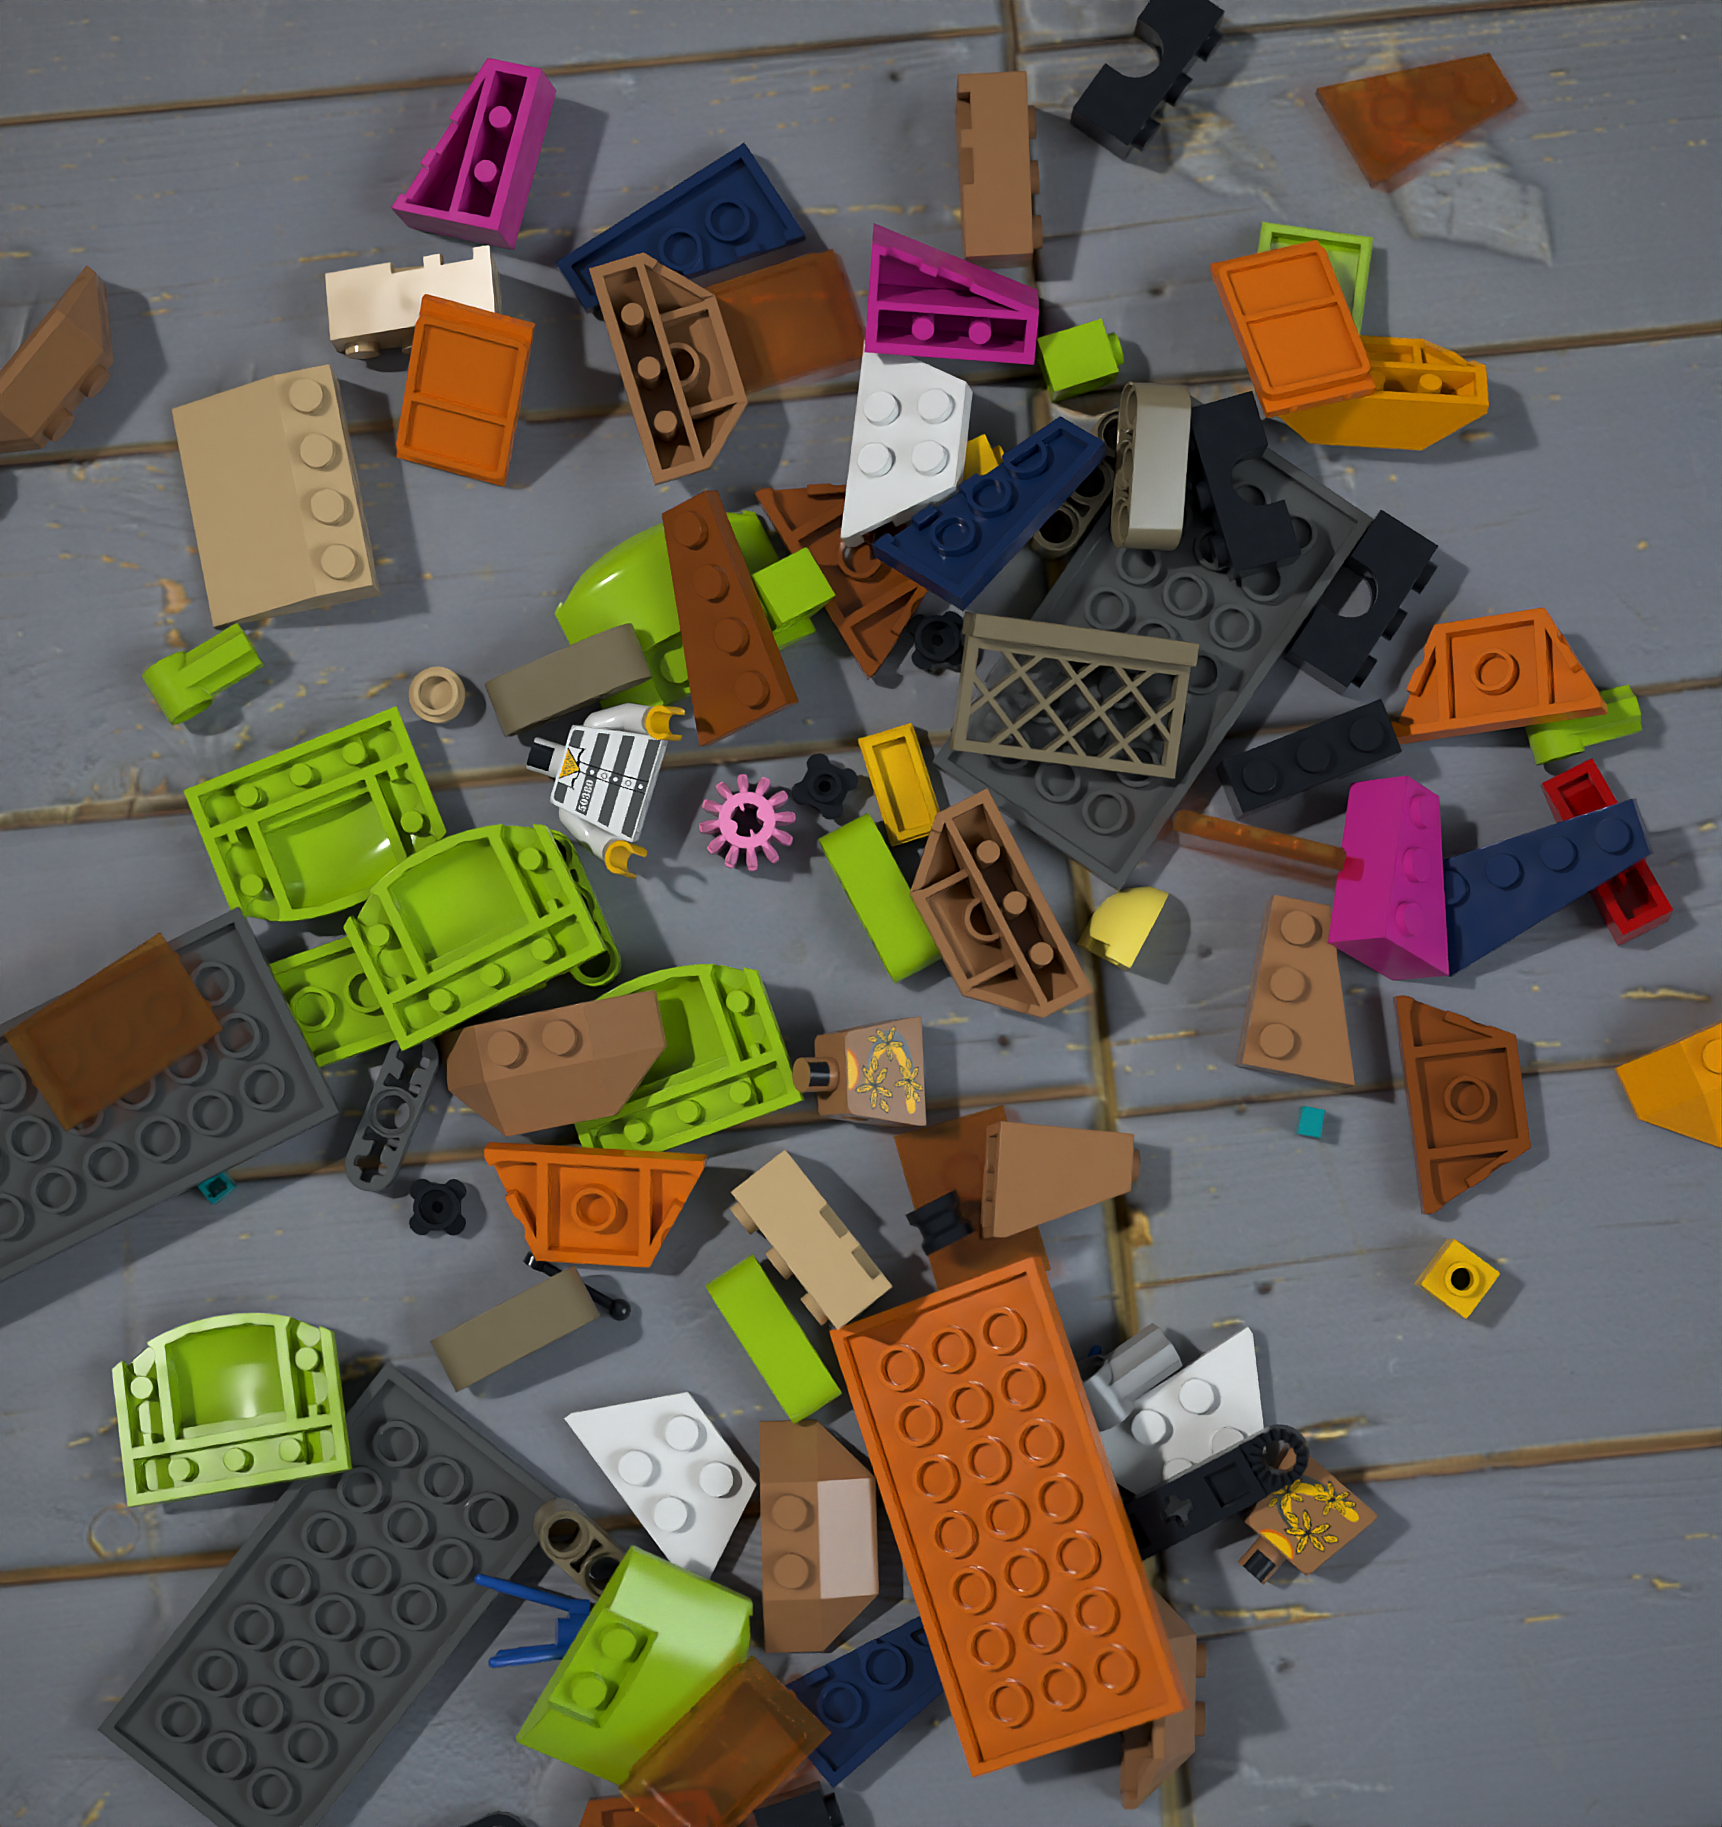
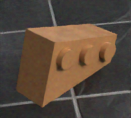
(997, 170)
(1296, 998)

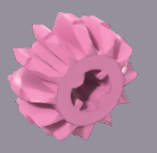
(765, 817)

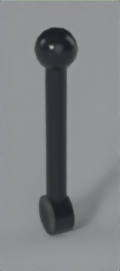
(618, 1309)

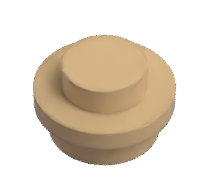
(437, 695)

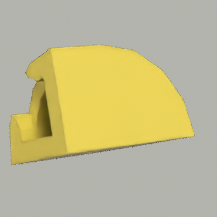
(1123, 924)

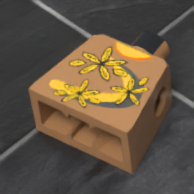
(868, 1074)
(1302, 1521)

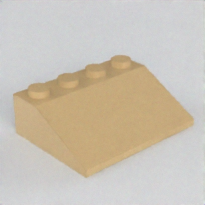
(275, 497)

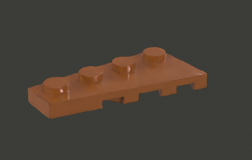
(724, 631)

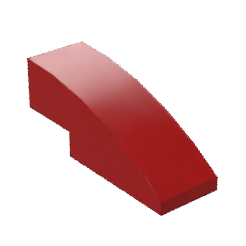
(1630, 901)

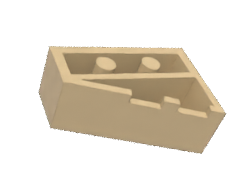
(381, 303)
(808, 1241)

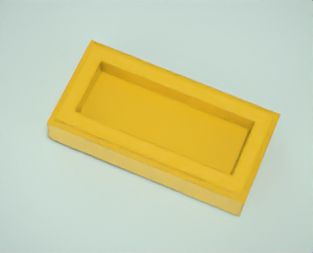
(900, 783)

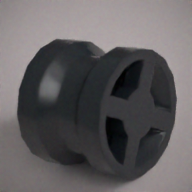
(940, 1222)

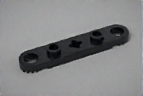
(1215, 1487)

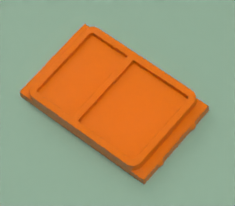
(1293, 328)
(464, 389)

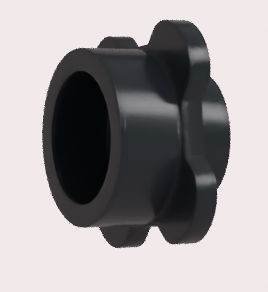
(926, 628)
(828, 802)
(426, 1218)

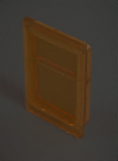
(789, 321)
(114, 1032)
(725, 1752)

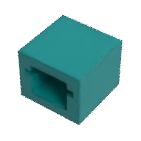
(1309, 1122)
(218, 1188)

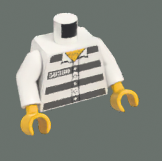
(607, 777)

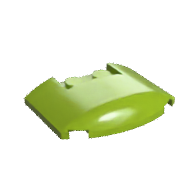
(637, 588)
(317, 820)
(470, 928)
(718, 1064)
(230, 1408)
(638, 1665)

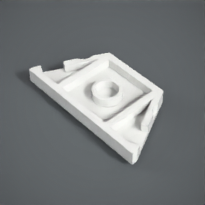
(904, 442)
(1188, 1417)
(670, 1473)

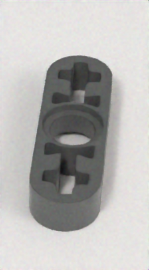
(390, 1157)

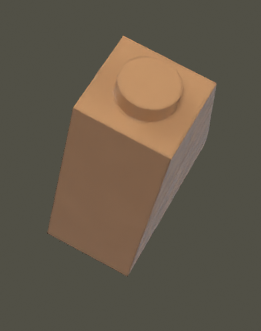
(1050, 1172)

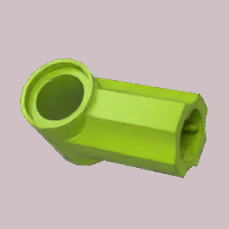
(188, 681)
(1569, 737)

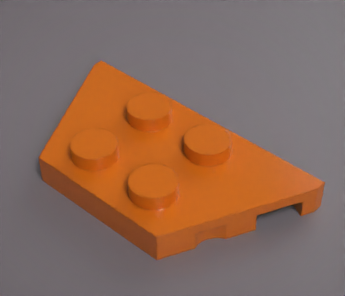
(1495, 677)
(594, 1201)

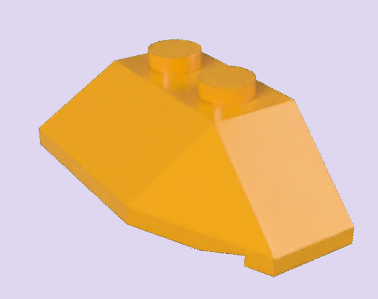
(1417, 399)
(1680, 1085)

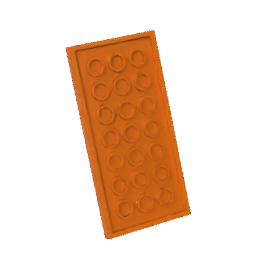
(1008, 1518)

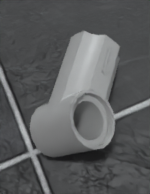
(1126, 1374)

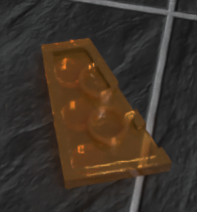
(1414, 111)

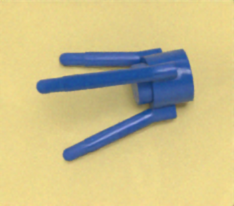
(565, 1628)

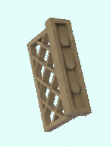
(1078, 645)

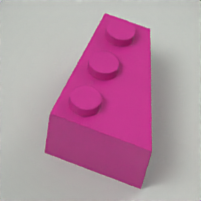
(485, 161)
(945, 306)
(1392, 881)

